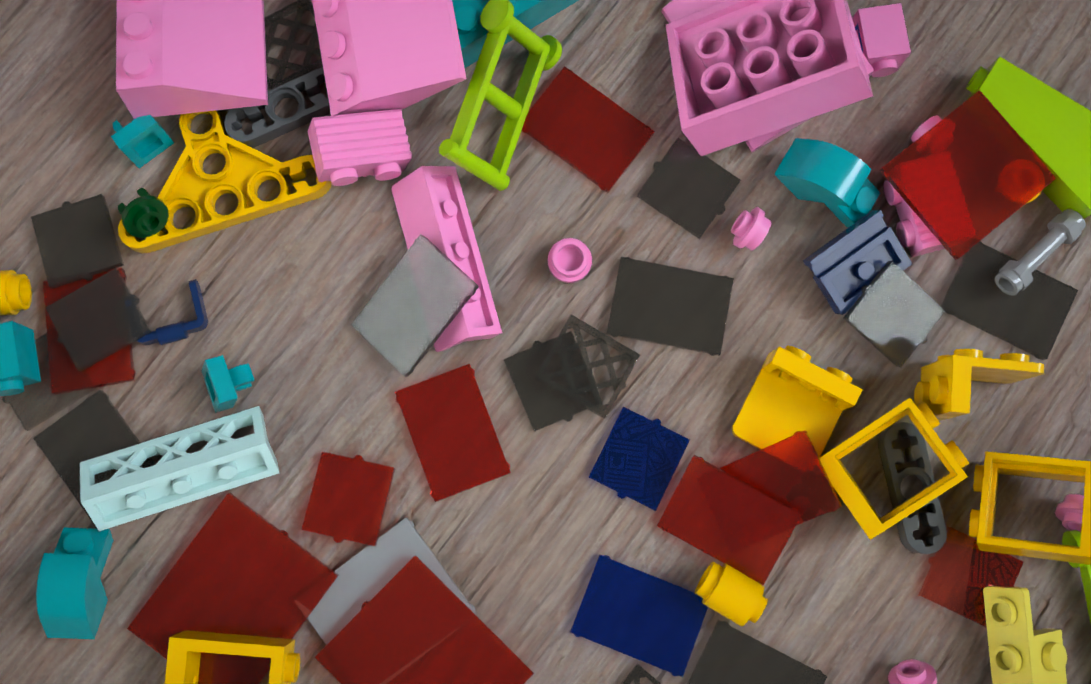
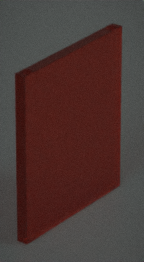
(967, 175)

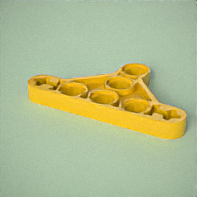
(241, 176)

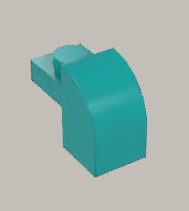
(828, 176)
(70, 584)

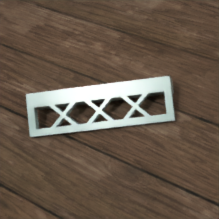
(178, 474)

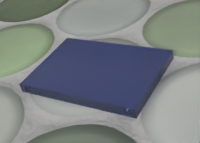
(640, 615)

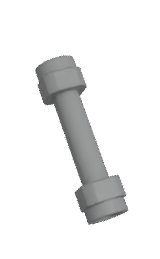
(1017, 275)

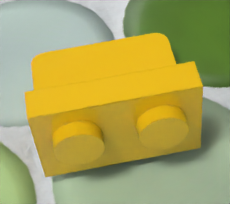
(947, 382)
(794, 397)

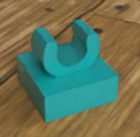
(141, 139)
(224, 383)

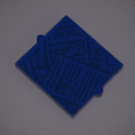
(639, 458)

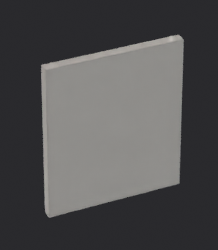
(369, 572)

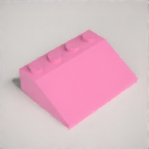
(387, 52)
(190, 55)
(763, 67)

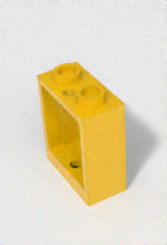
(986, 481)
(854, 498)
(186, 650)

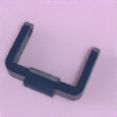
(180, 330)

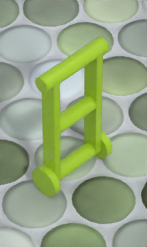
(543, 55)

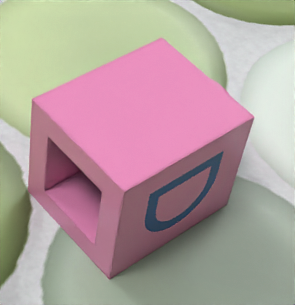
(882, 37)

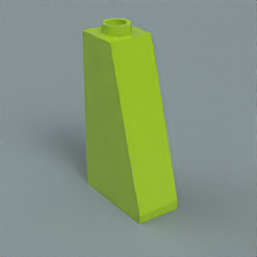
(1049, 124)

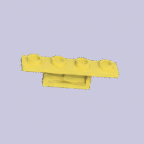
(1016, 650)

